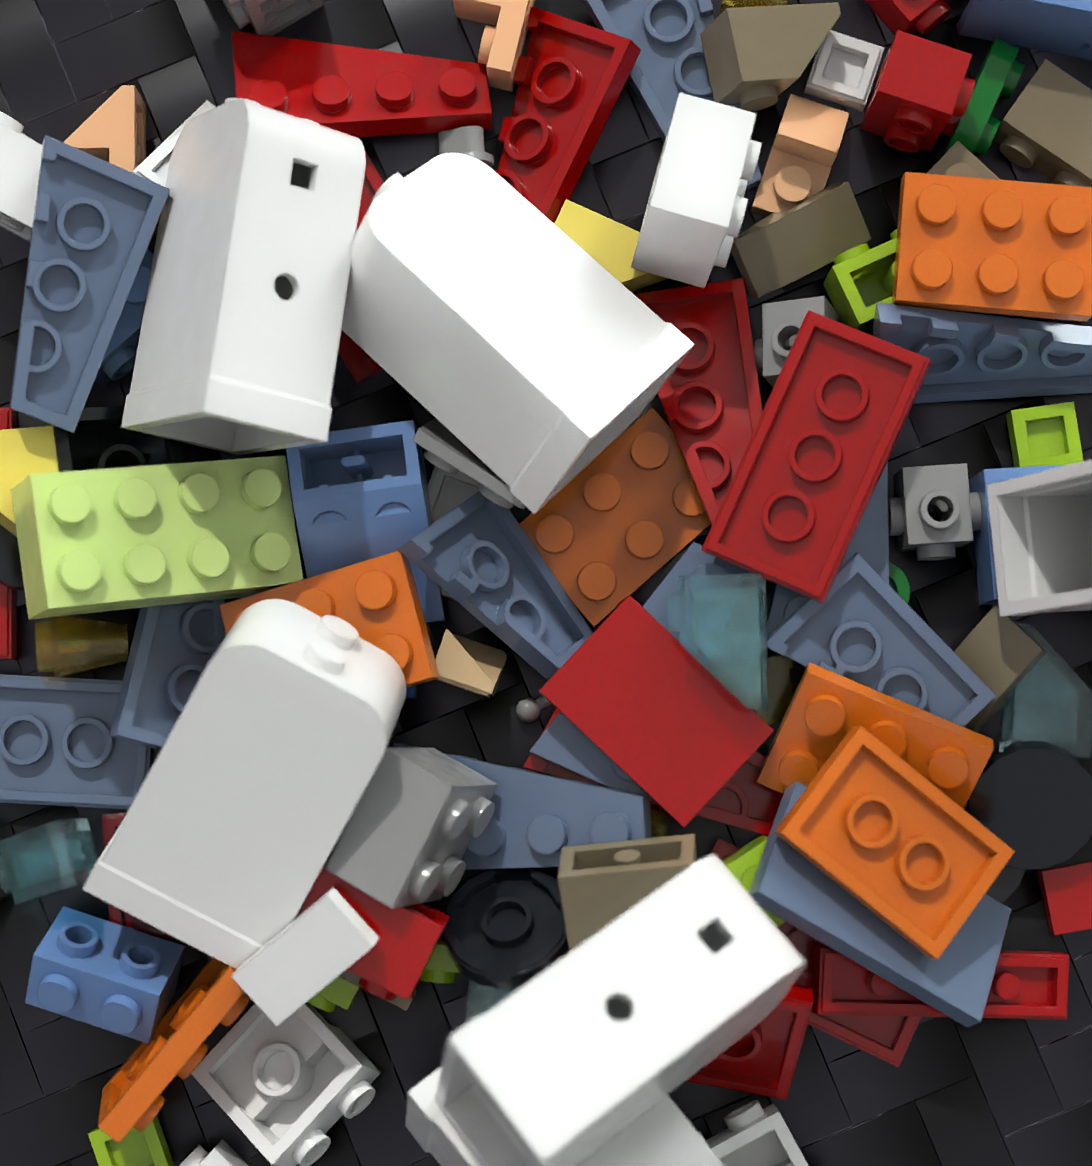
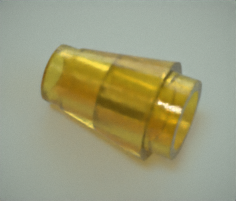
(79, 644)

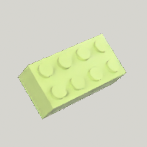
(154, 535)

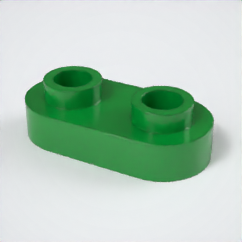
(995, 78)

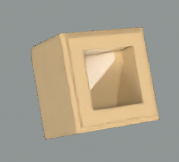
(469, 664)

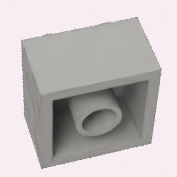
(413, 827)

